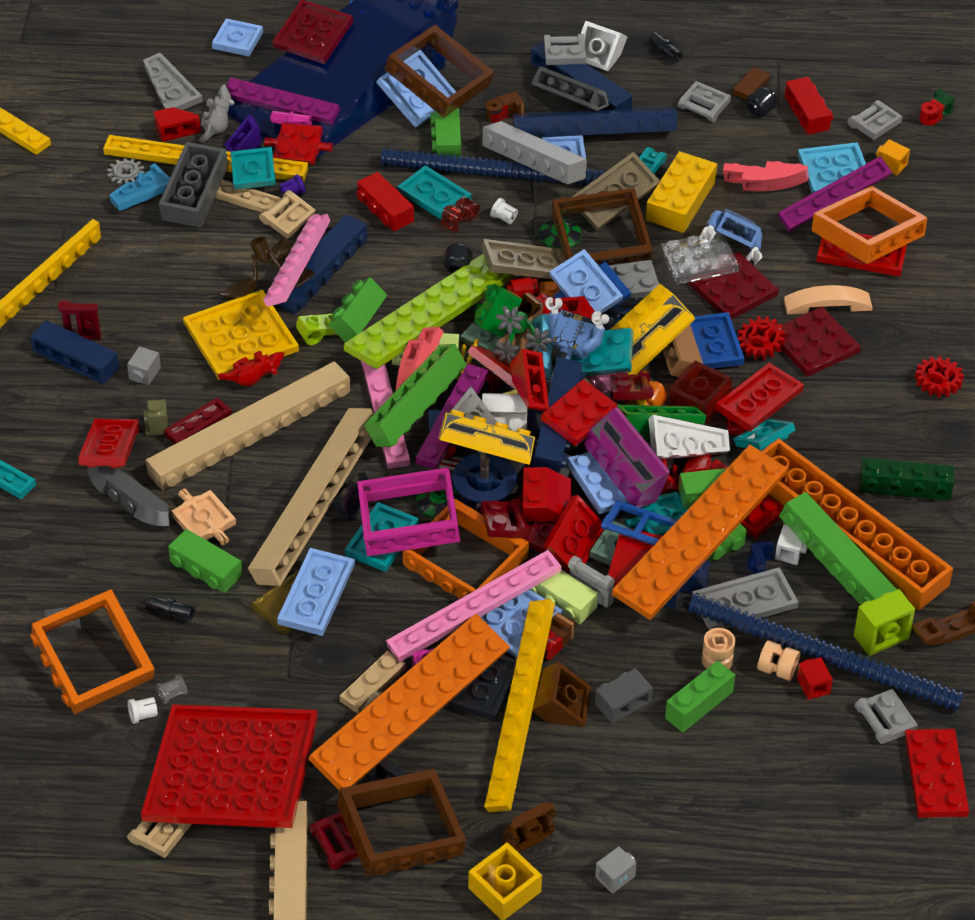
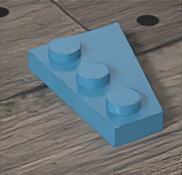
(142, 189)

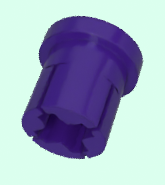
(295, 185)

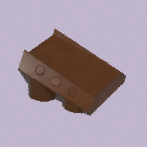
(530, 827)

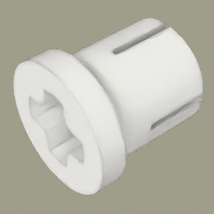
(503, 211)
(142, 709)

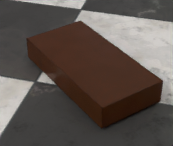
(751, 81)

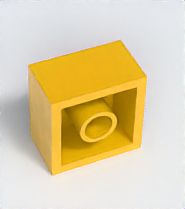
(505, 881)

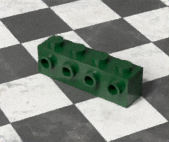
(906, 479)

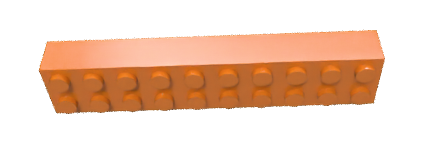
(893, 552)

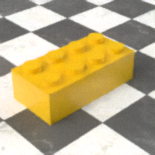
(681, 192)

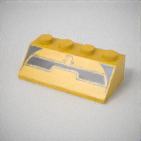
(654, 325)
(487, 438)

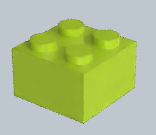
(884, 622)

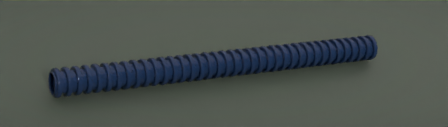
(472, 166)
(827, 652)

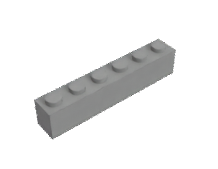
(534, 152)

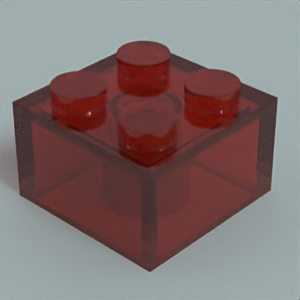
(700, 388)

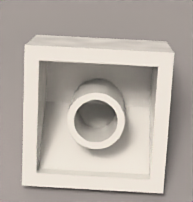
(602, 45)

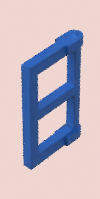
(646, 516)

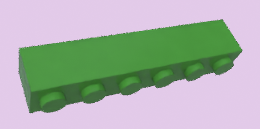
(415, 395)
(835, 549)

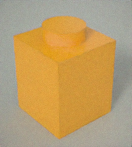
(894, 156)

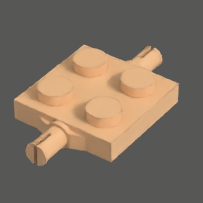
(204, 516)

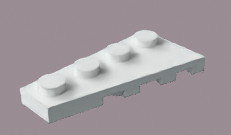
(685, 439)

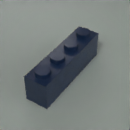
(75, 352)

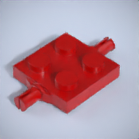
(298, 143)

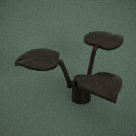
(266, 255)

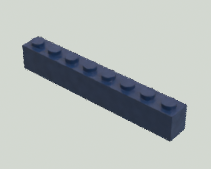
(597, 122)

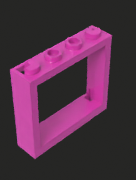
(410, 536)

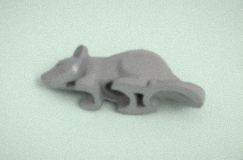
(217, 118)

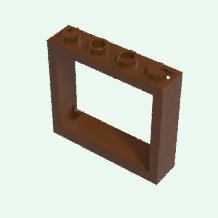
(453, 52)
(599, 201)
(393, 789)

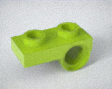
(314, 327)

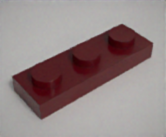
(198, 420)

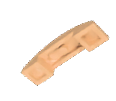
(827, 296)

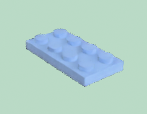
(316, 591)

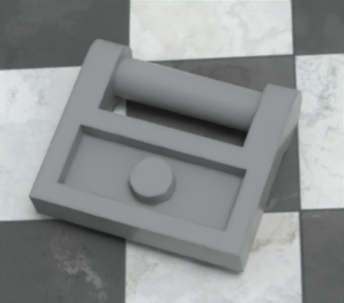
(566, 53)
(707, 97)
(877, 124)
(593, 579)
(890, 711)

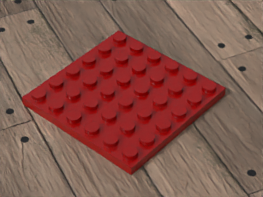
(230, 766)

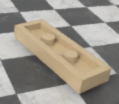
(374, 679)

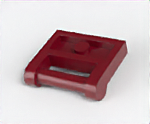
(86, 317)
(623, 386)
(498, 522)
(338, 827)

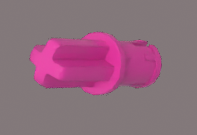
(291, 118)

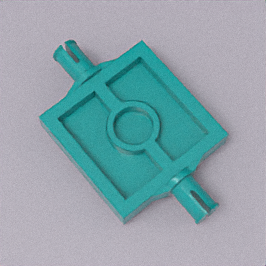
(666, 505)

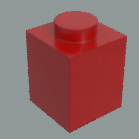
(814, 678)

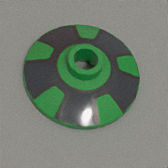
(549, 235)
(434, 502)

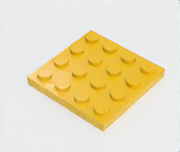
(238, 331)

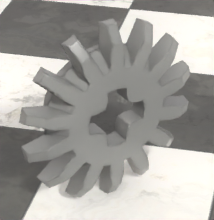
(116, 172)

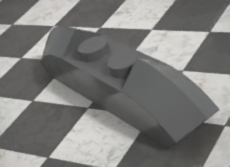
(569, 89)
(131, 495)

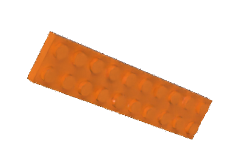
(699, 532)
(408, 703)

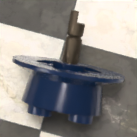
(484, 478)

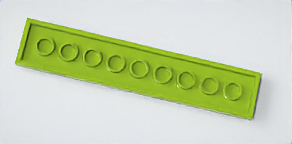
(429, 309)

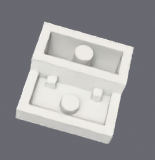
(507, 409)

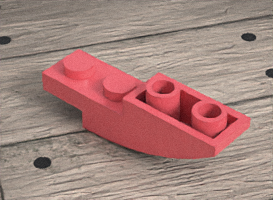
(771, 178)
(417, 352)

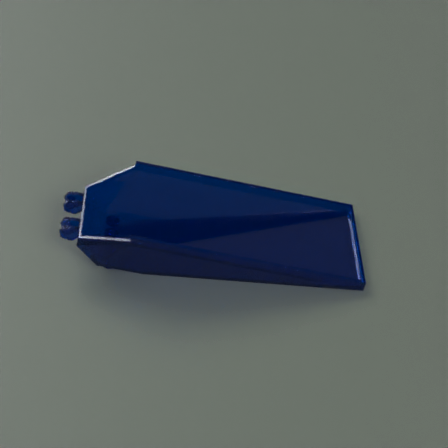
(354, 66)

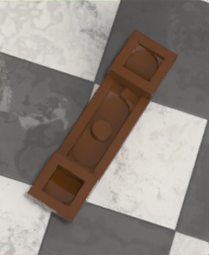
(948, 628)

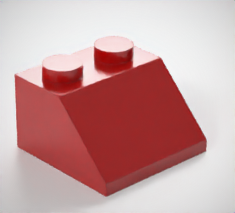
(544, 494)

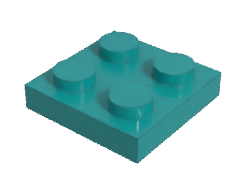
(253, 168)
(765, 434)

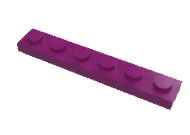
(282, 100)
(857, 180)
(433, 449)

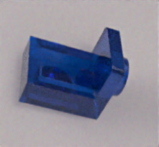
(758, 555)

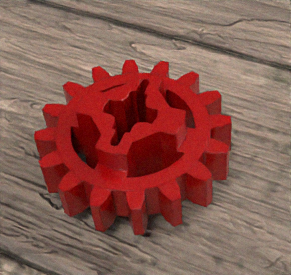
(761, 337)
(939, 376)

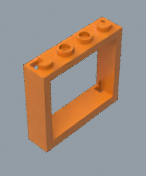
(911, 224)
(474, 523)
(142, 674)

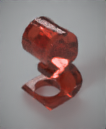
(463, 208)

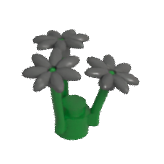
(518, 323)

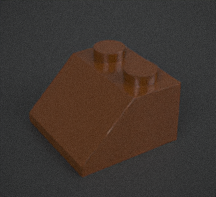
(561, 696)

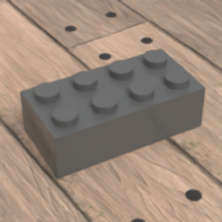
(193, 184)

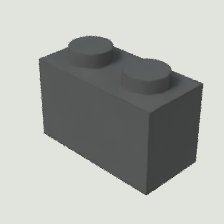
(623, 695)

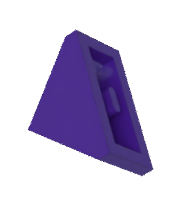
(245, 137)

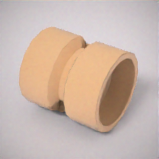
(719, 646)
(786, 664)

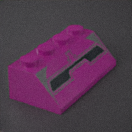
(627, 459)

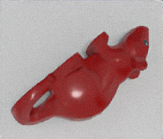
(249, 372)

